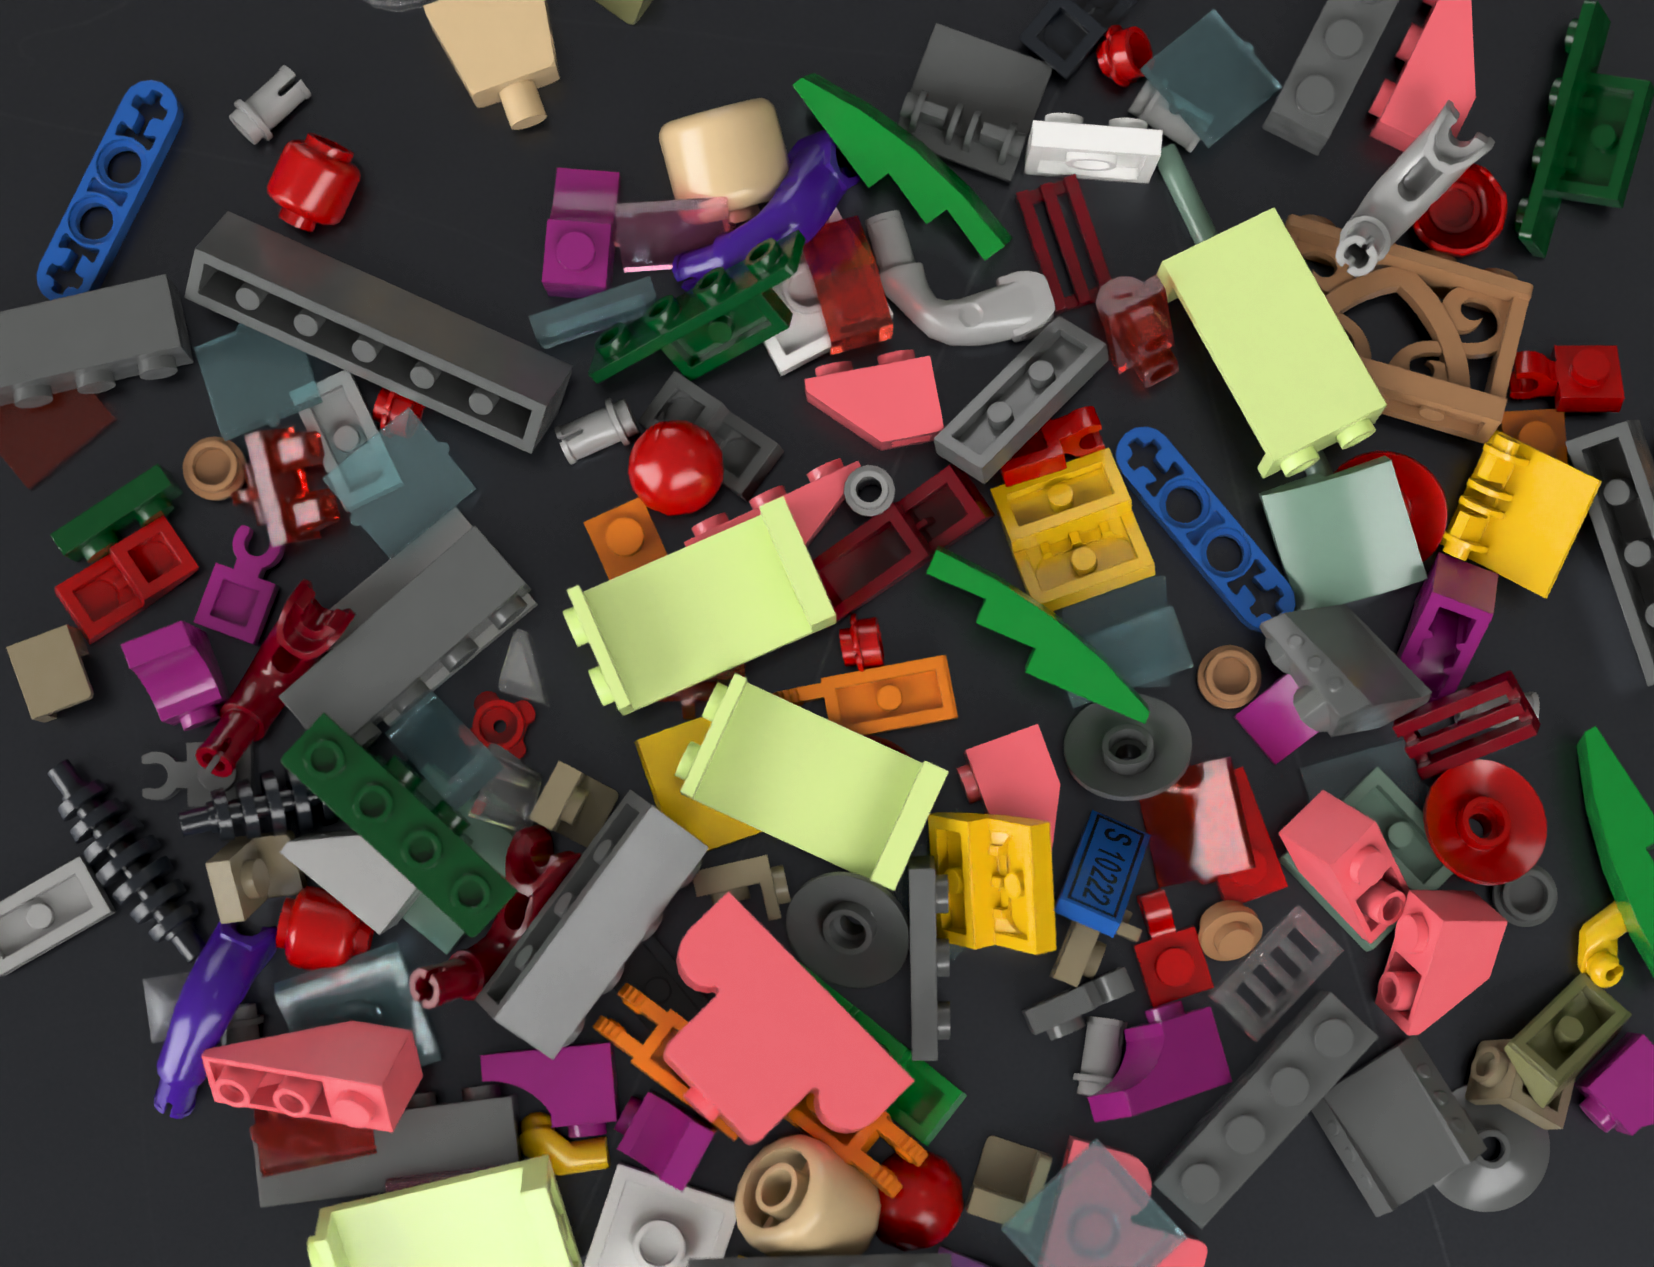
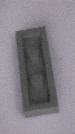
(1021, 399)
(927, 958)

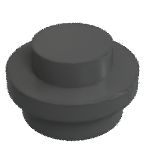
(1527, 899)

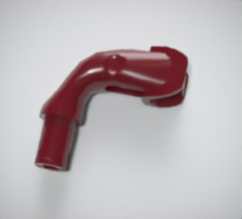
(288, 653)
(536, 875)

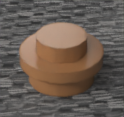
(214, 468)
(1229, 677)
(1229, 930)

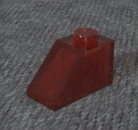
(847, 286)

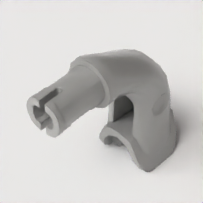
(1407, 191)
(1012, 310)

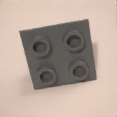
(974, 101)

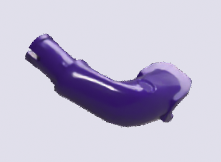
(800, 203)
(205, 1010)

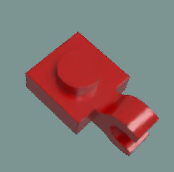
(1576, 375)
(1045, 450)
(1171, 958)

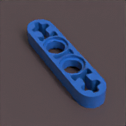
(100, 191)
(1211, 523)

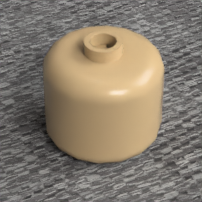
(727, 153)
(805, 1201)

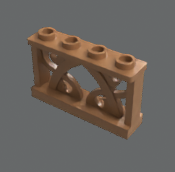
(1422, 278)

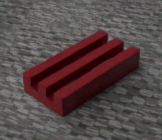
(1048, 194)
(1494, 740)

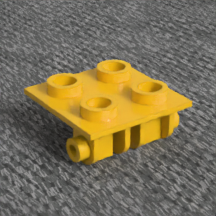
(1520, 513)

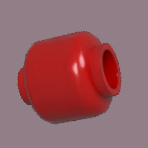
(313, 182)
(320, 931)

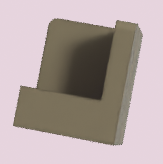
(51, 671)
(1006, 1178)

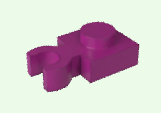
(239, 598)

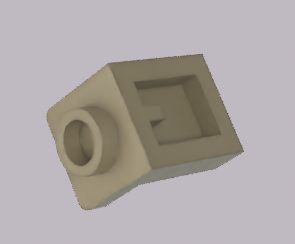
(574, 804)
(250, 873)
(738, 876)
(1083, 953)
(1497, 1082)

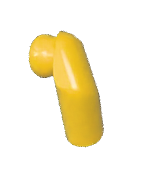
(1599, 947)
(566, 1157)

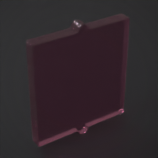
(660, 230)

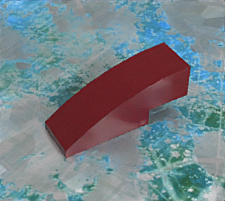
(900, 540)

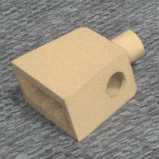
(499, 52)

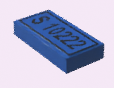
(1102, 873)

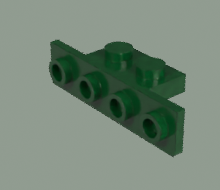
(1590, 134)
(713, 320)
(400, 823)

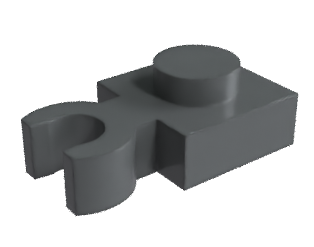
(195, 778)
(1062, 1012)

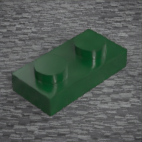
(136, 502)

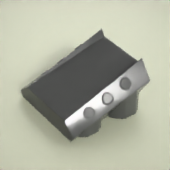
(1341, 670)
(1397, 1126)

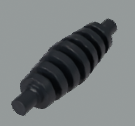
(248, 809)
(127, 860)

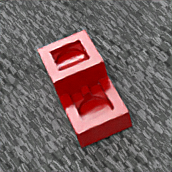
(127, 579)

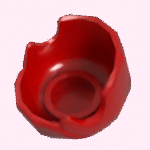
(1465, 216)
(676, 467)
(925, 1205)

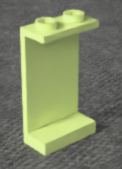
(1275, 342)
(700, 610)
(810, 782)
(469, 1220)

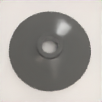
(1103, 737)
(834, 945)
(1510, 1176)

